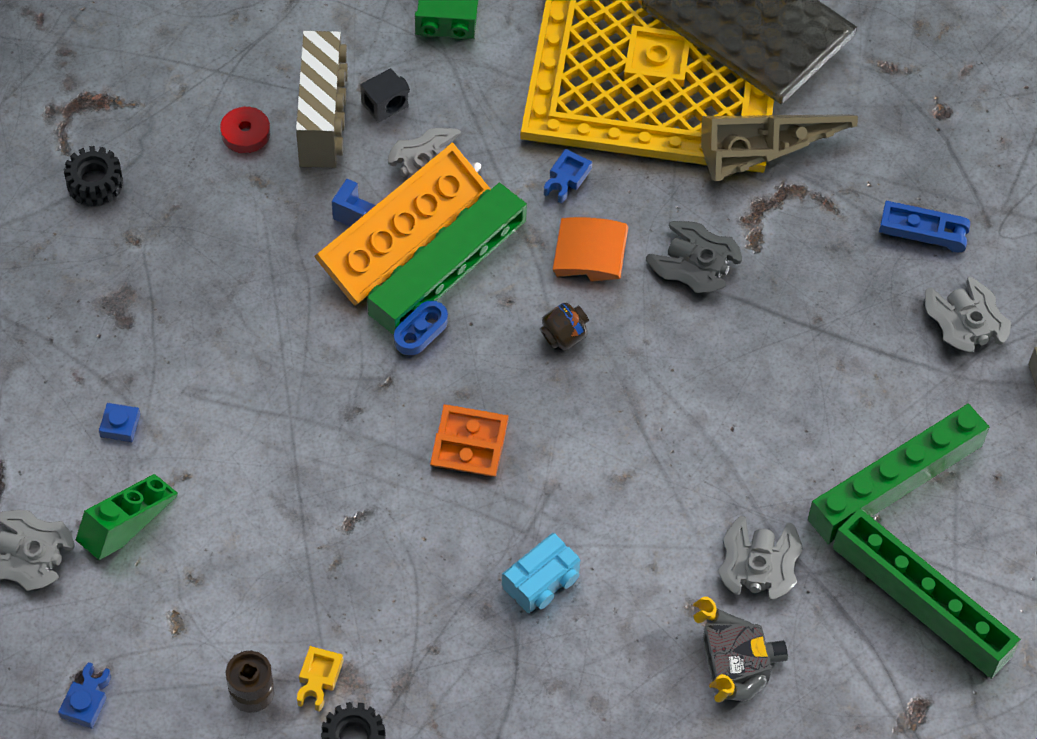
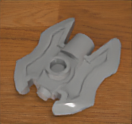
(419, 151)
(967, 318)
(32, 549)
(760, 562)

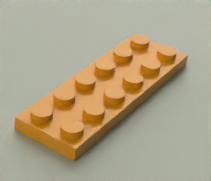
(401, 224)

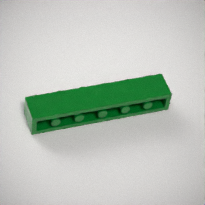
(448, 256)
(899, 471)
(926, 593)

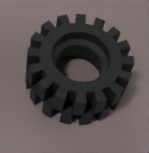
(89, 162)
(353, 716)

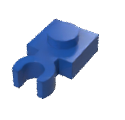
(567, 172)
(85, 701)

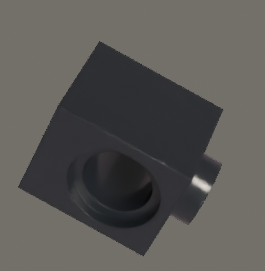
(384, 95)

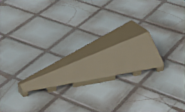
(740, 142)

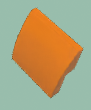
(590, 248)
(469, 440)

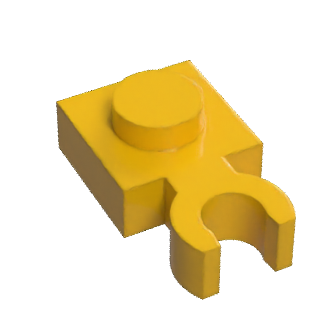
(319, 673)

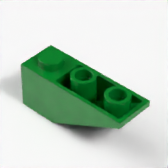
(122, 516)

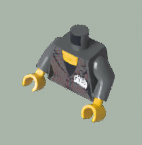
(736, 653)

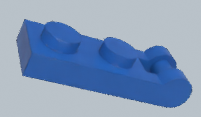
(925, 225)

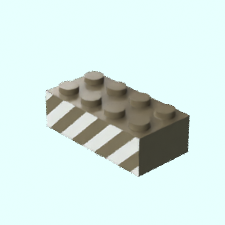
(321, 99)

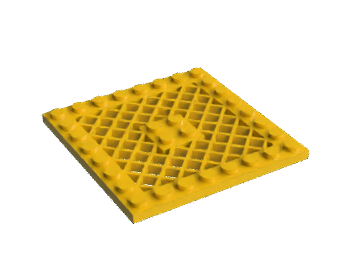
(652, 57)

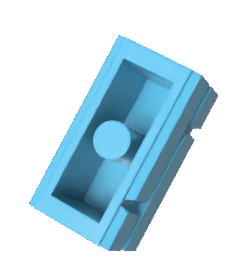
(541, 573)

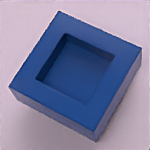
(119, 422)

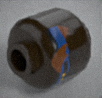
(564, 326)

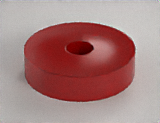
(245, 118)

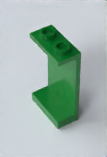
(446, 18)

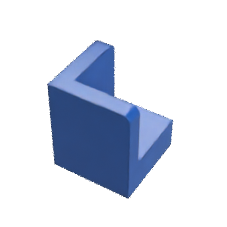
(347, 205)

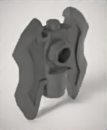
(697, 257)

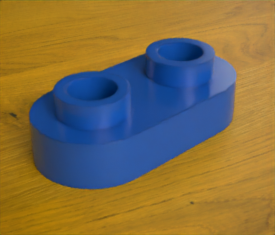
(418, 329)

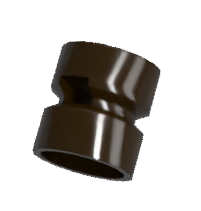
(250, 681)

